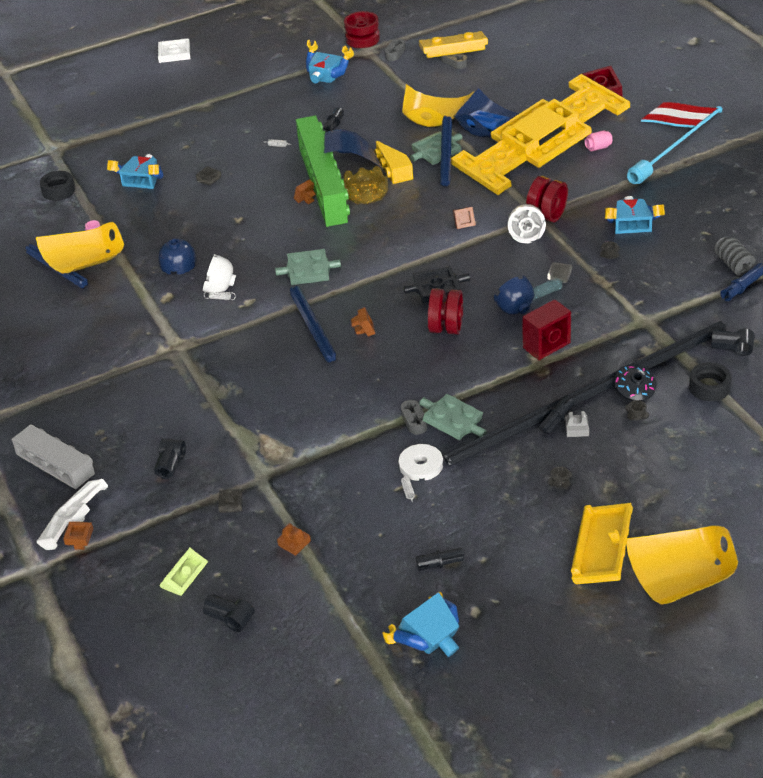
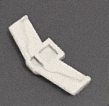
(71, 511)

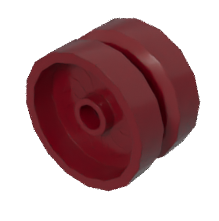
(362, 29)
(548, 197)
(445, 311)

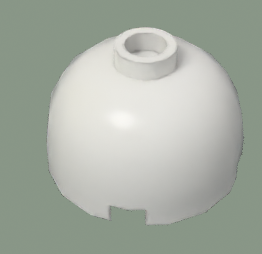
(526, 223)
(219, 275)

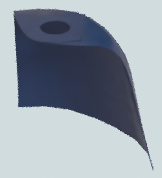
(481, 102)
(350, 142)

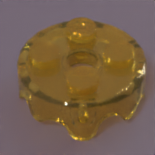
(366, 185)

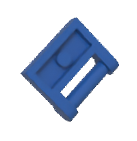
(488, 120)

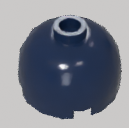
(177, 256)
(515, 296)

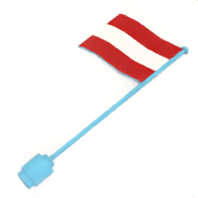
(675, 115)

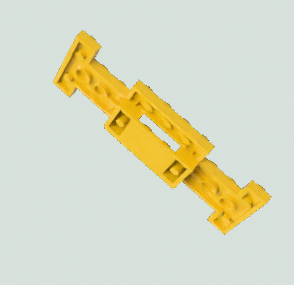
(521, 135)

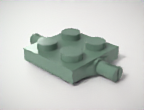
(430, 148)
(308, 267)
(453, 416)

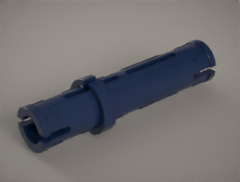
(739, 285)

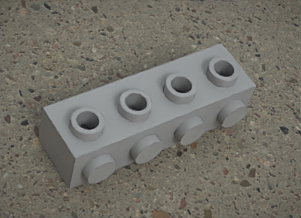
(53, 456)

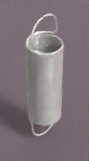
(278, 143)
(220, 295)
(409, 493)

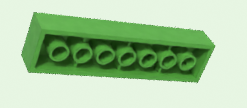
(322, 171)

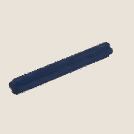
(445, 176)
(74, 277)

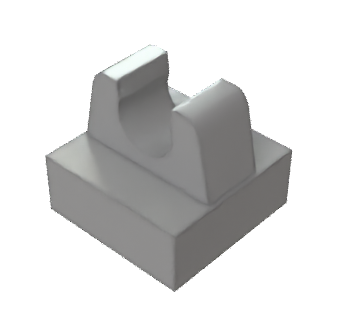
(576, 425)

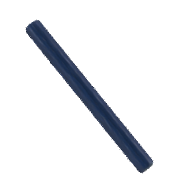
(313, 324)

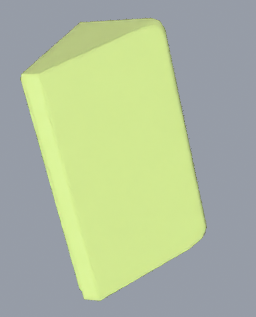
(184, 572)

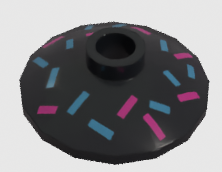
(630, 387)

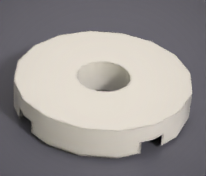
(421, 452)

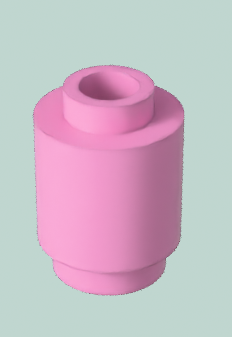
(598, 140)

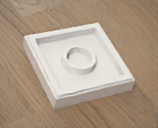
(173, 50)

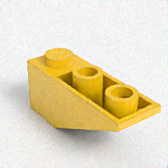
(395, 163)

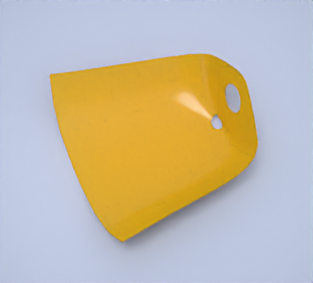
(428, 109)
(80, 249)
(681, 561)

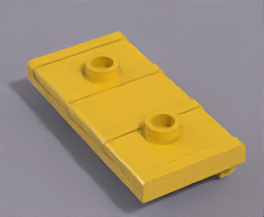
(453, 44)
(601, 543)

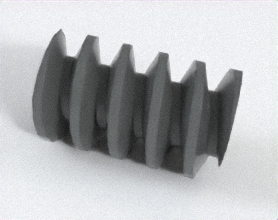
(734, 255)

